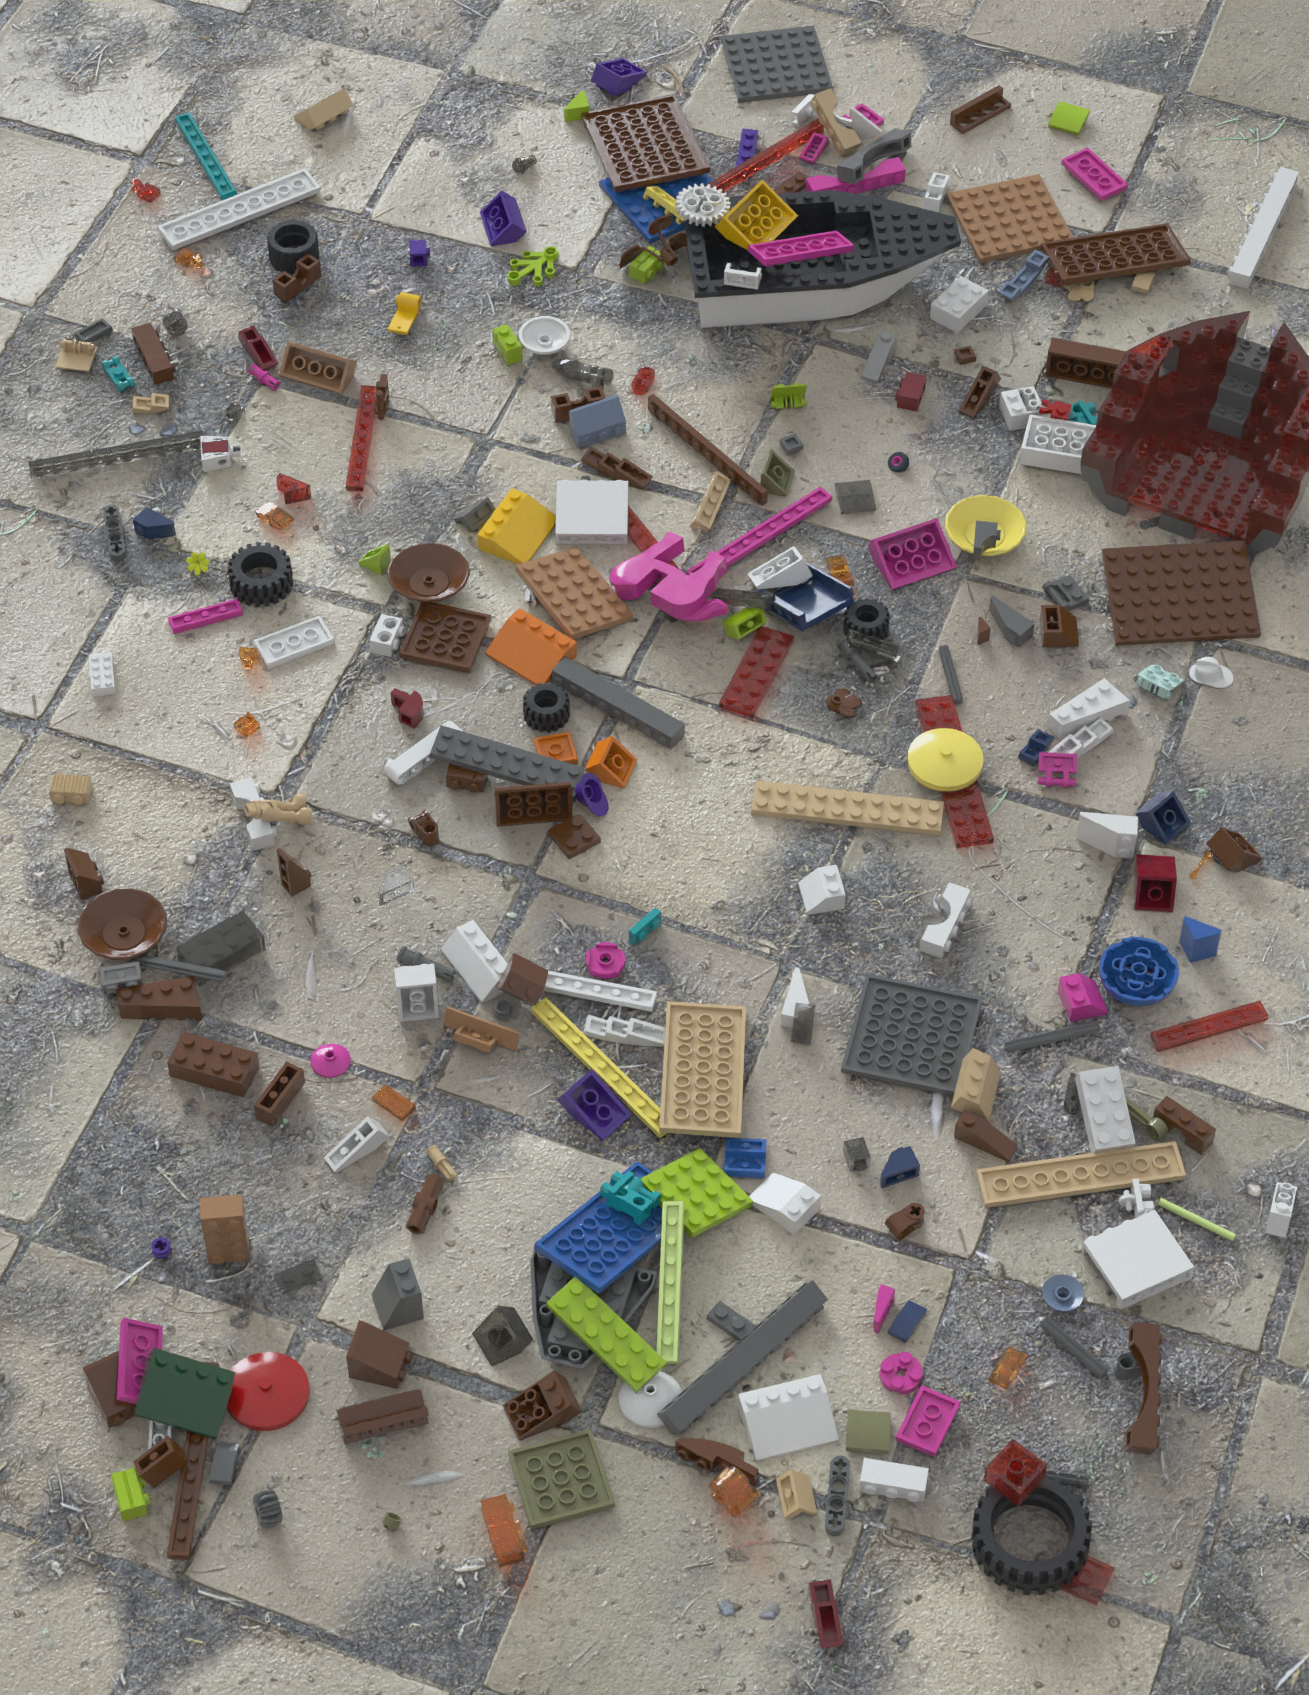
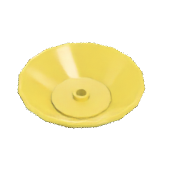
(962, 519)

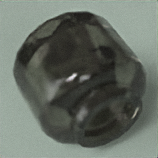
(175, 323)

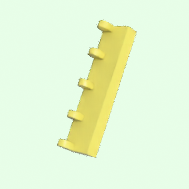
(664, 199)

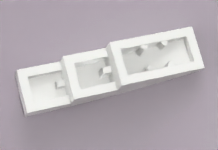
(1084, 739)
(625, 1032)

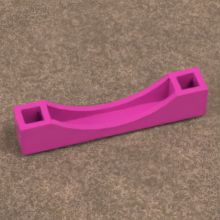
(886, 174)

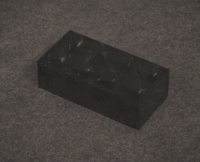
(223, 945)

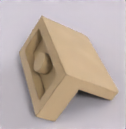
(796, 1494)

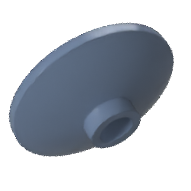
(1063, 1286)

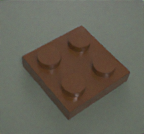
(574, 836)

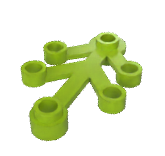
(549, 255)

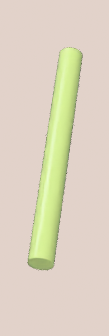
(1197, 1219)

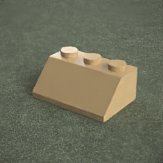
(325, 110)
(976, 1084)

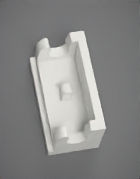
(742, 278)

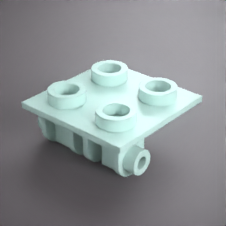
(1161, 679)

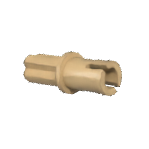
(441, 1163)

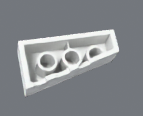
(1098, 701)

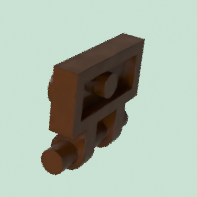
(382, 396)

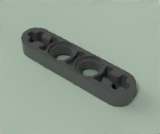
(114, 533)
(837, 1495)

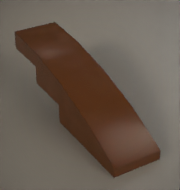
(616, 468)

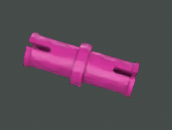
(264, 377)

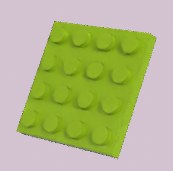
(703, 1187)

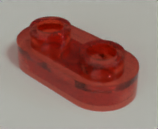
(643, 380)

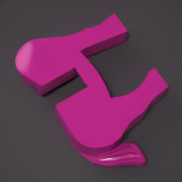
(677, 593)

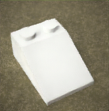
(781, 571)
(1109, 833)
(786, 1202)

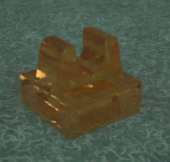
(249, 656)
(247, 725)

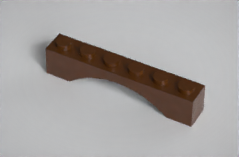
(1144, 1346)

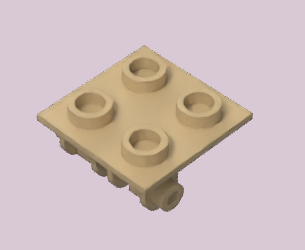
(76, 355)

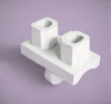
(1134, 1199)

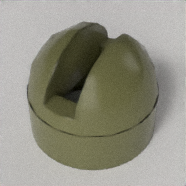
(391, 1521)

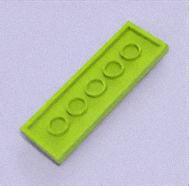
(606, 1334)

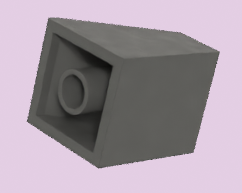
(398, 1296)

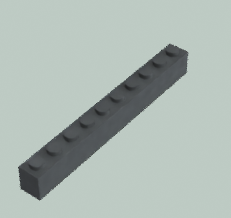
(740, 1358)

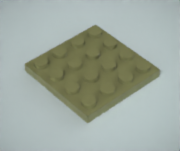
(561, 1479)

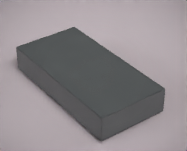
(94, 331)

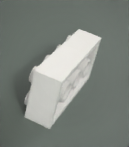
(102, 674)

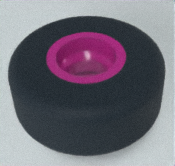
(896, 457)

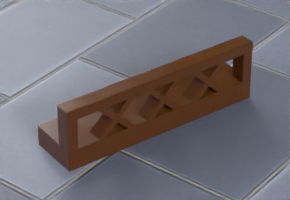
(976, 107)

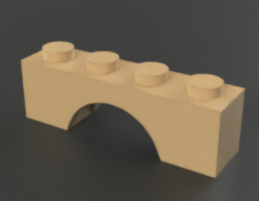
(844, 139)

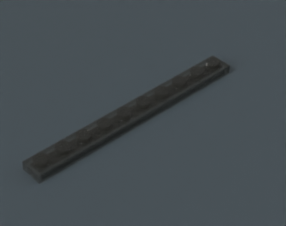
(115, 454)

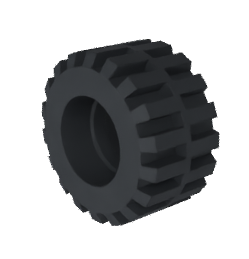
(867, 611)
(546, 696)

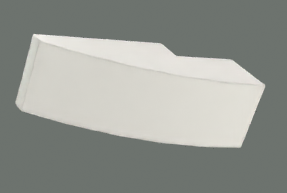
(935, 192)

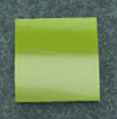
(1069, 118)

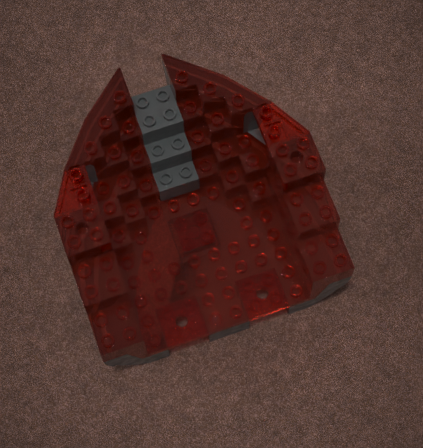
(1210, 435)

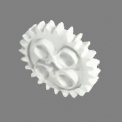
(702, 204)

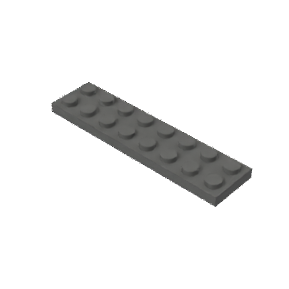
(502, 760)

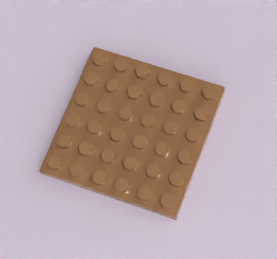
(1008, 217)

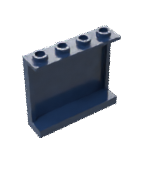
(811, 601)

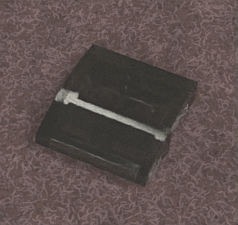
(855, 497)

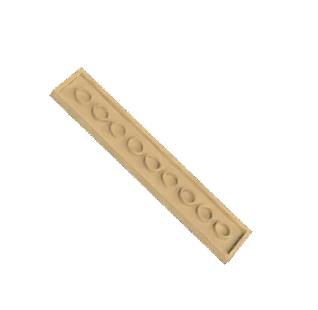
(847, 808)
(1080, 1174)

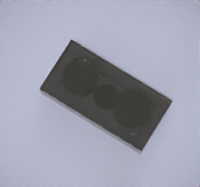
(803, 1023)
(298, 1276)

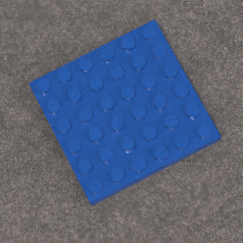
(642, 212)

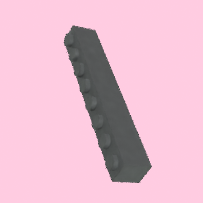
(618, 703)

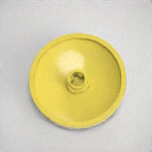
(945, 759)

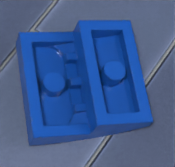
(745, 1157)

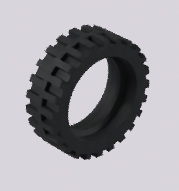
(1033, 1574)

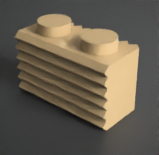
(70, 789)

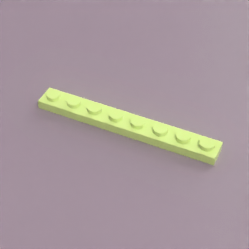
(670, 1281)

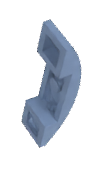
(1025, 277)

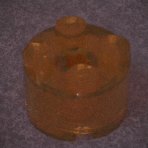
(733, 1490)

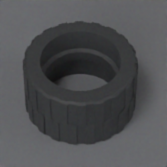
(291, 234)

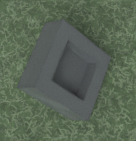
(791, 444)

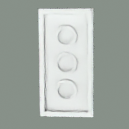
(294, 642)

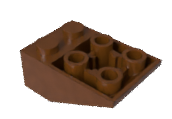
(542, 1406)

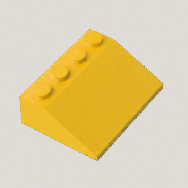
(756, 217)
(516, 528)

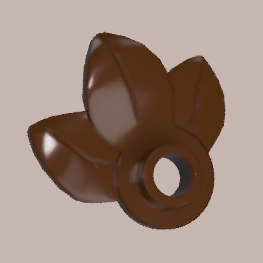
(843, 702)

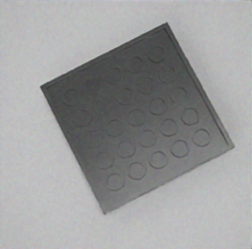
(776, 64)
(911, 1034)

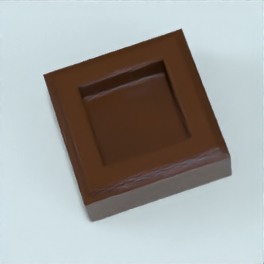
(965, 355)

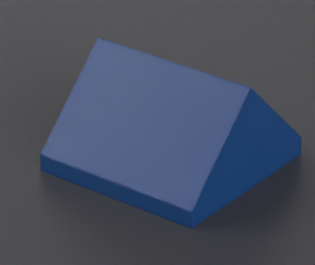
(1199, 939)

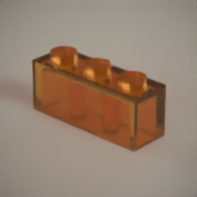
(503, 1530)

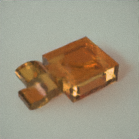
(188, 257)

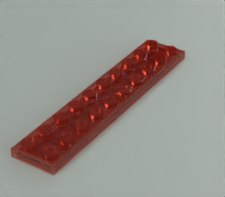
(964, 806)

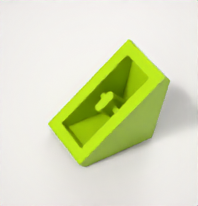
(577, 106)
(377, 559)

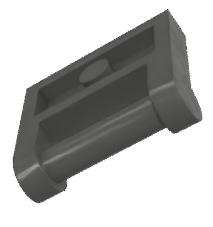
(1069, 590)

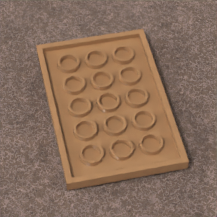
(574, 592)

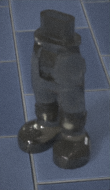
(583, 372)

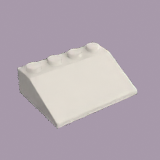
(1054, 443)
(787, 1417)

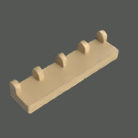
(711, 502)

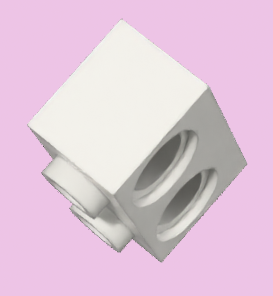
(386, 635)

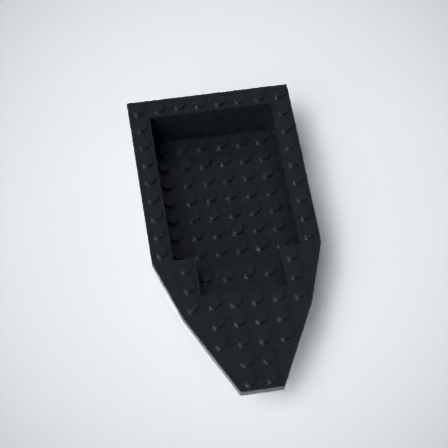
(890, 250)

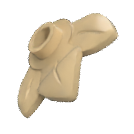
(1080, 291)

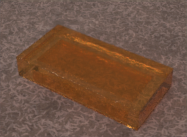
(393, 1102)

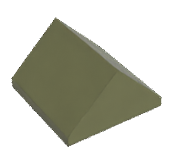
(776, 475)

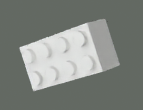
(1104, 1109)

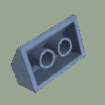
(597, 422)

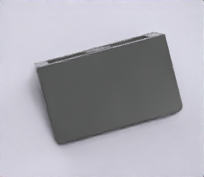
(476, 514)

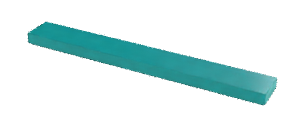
(205, 156)

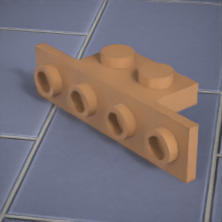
(479, 1032)

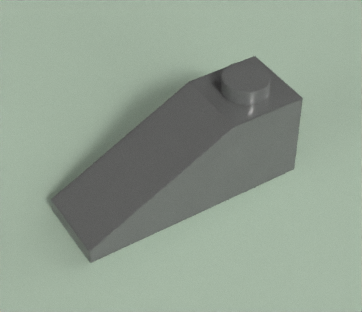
(1012, 624)

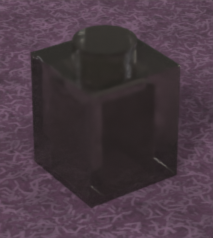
(856, 1154)

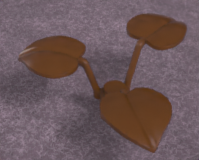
(666, 253)

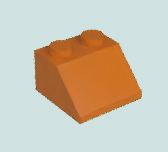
(611, 762)

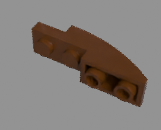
(709, 1454)

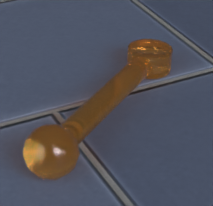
(1193, 874)

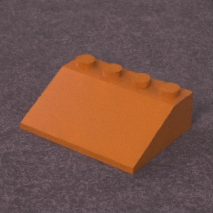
(530, 647)

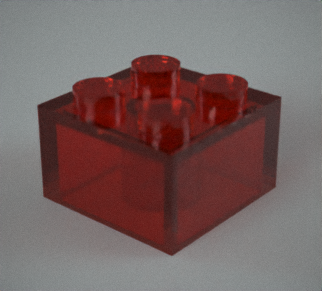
(1015, 1472)

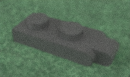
(729, 1321)

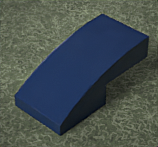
(1037, 743)
(907, 1321)

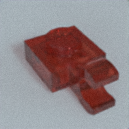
(146, 192)

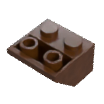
(1058, 627)

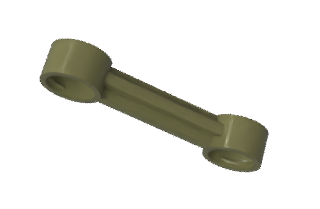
(1153, 1126)

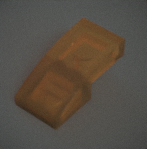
(275, 515)
(839, 569)
(1007, 1368)

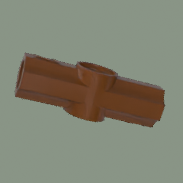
(425, 1204)

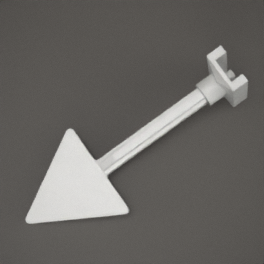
(861, 124)

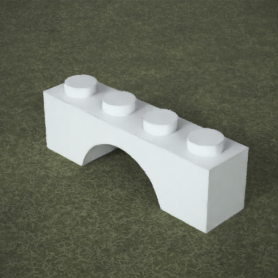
(259, 832)
(938, 937)

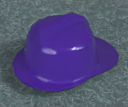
(590, 793)

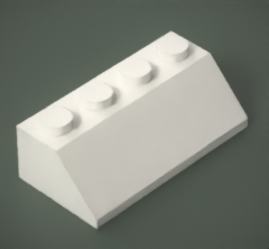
(475, 960)

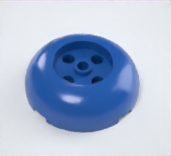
(1140, 955)

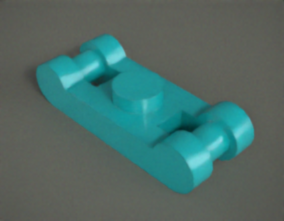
(118, 375)

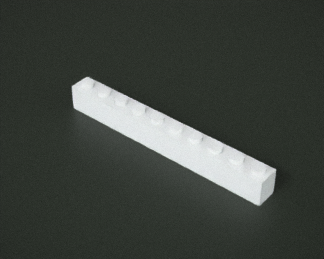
(1263, 227)

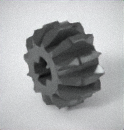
(267, 1508)

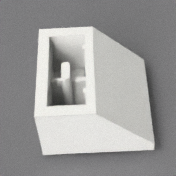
(1018, 405)

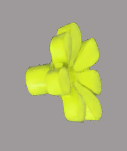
(197, 563)

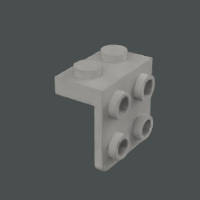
(120, 976)

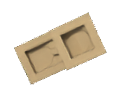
(1143, 281)
(155, 404)

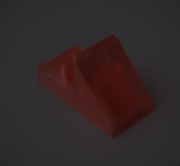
(293, 489)

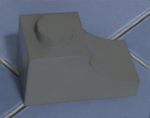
(985, 537)

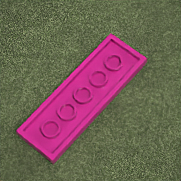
(801, 248)

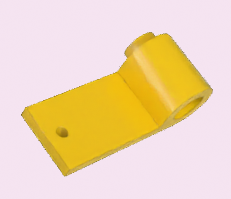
(407, 310)

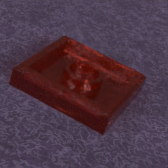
(1090, 1581)

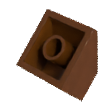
(1233, 850)
(83, 873)
(523, 980)

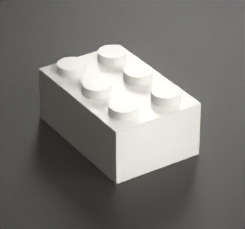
(959, 304)
(416, 992)

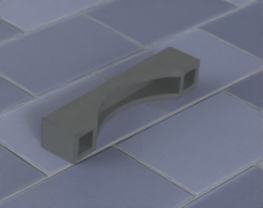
(892, 143)

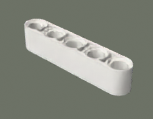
(415, 758)

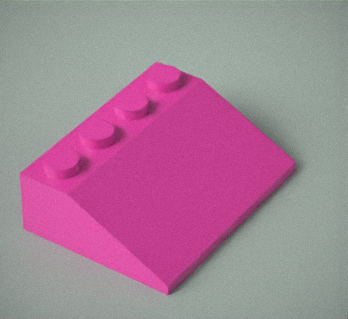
(912, 554)

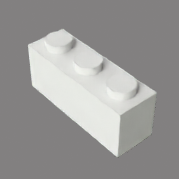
(893, 1480)

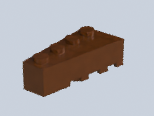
(161, 1000)

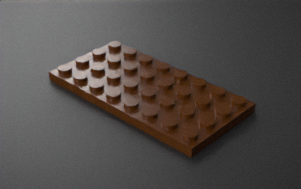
(1115, 254)

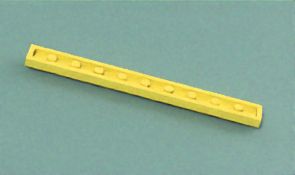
(596, 1060)

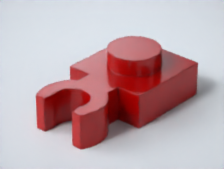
(1057, 410)

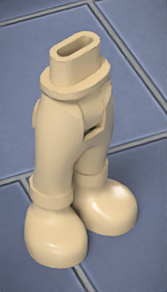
(281, 811)

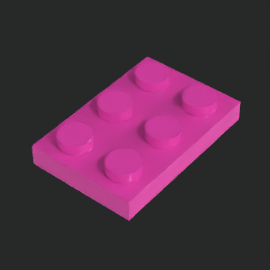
(928, 1421)

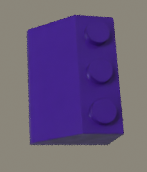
(503, 220)

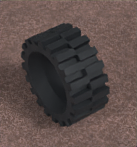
(260, 590)

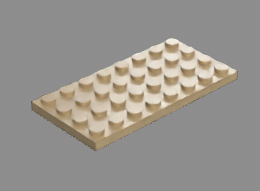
(703, 1069)

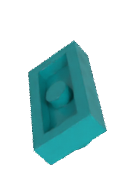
(645, 926)

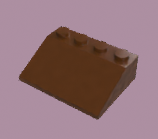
(533, 804)

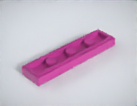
(205, 616)

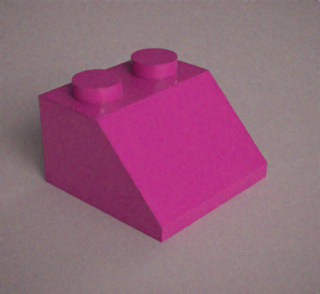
(1081, 997)

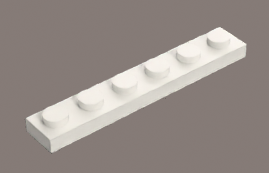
(600, 991)

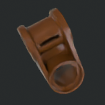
(425, 828)
(906, 1220)

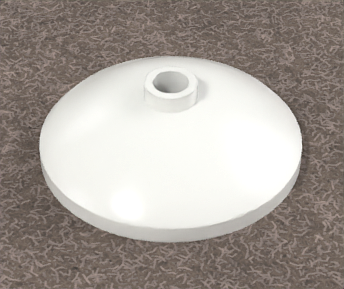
(544, 335)
(642, 1407)

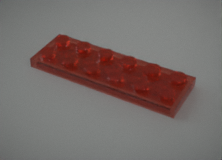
(756, 671)

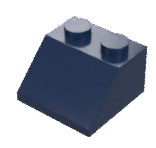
(1163, 816)

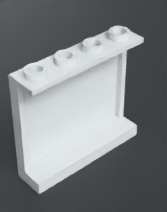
(592, 512)
(1139, 1258)

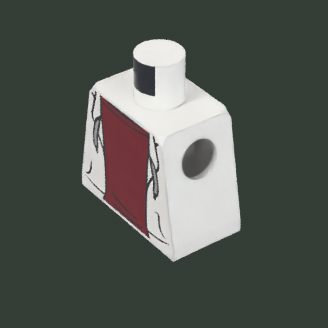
(217, 452)

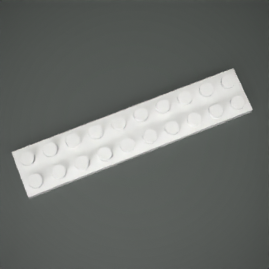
(239, 209)

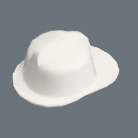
(1211, 673)

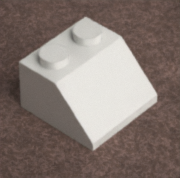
(822, 890)

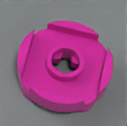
(605, 970)
(906, 1363)

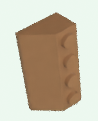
(317, 367)

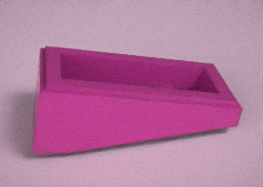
(815, 138)
(884, 1302)

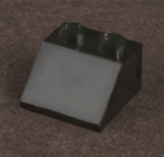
(502, 1335)

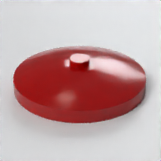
(268, 1391)

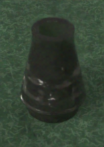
(522, 164)

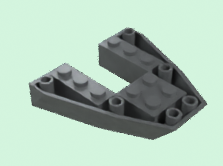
(554, 1338)

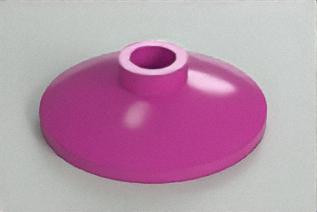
(332, 1066)

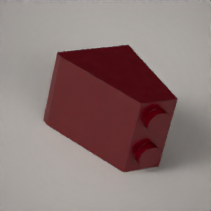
(1154, 883)

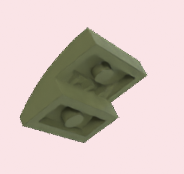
(868, 1431)

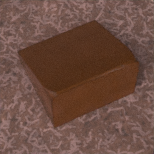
(983, 631)

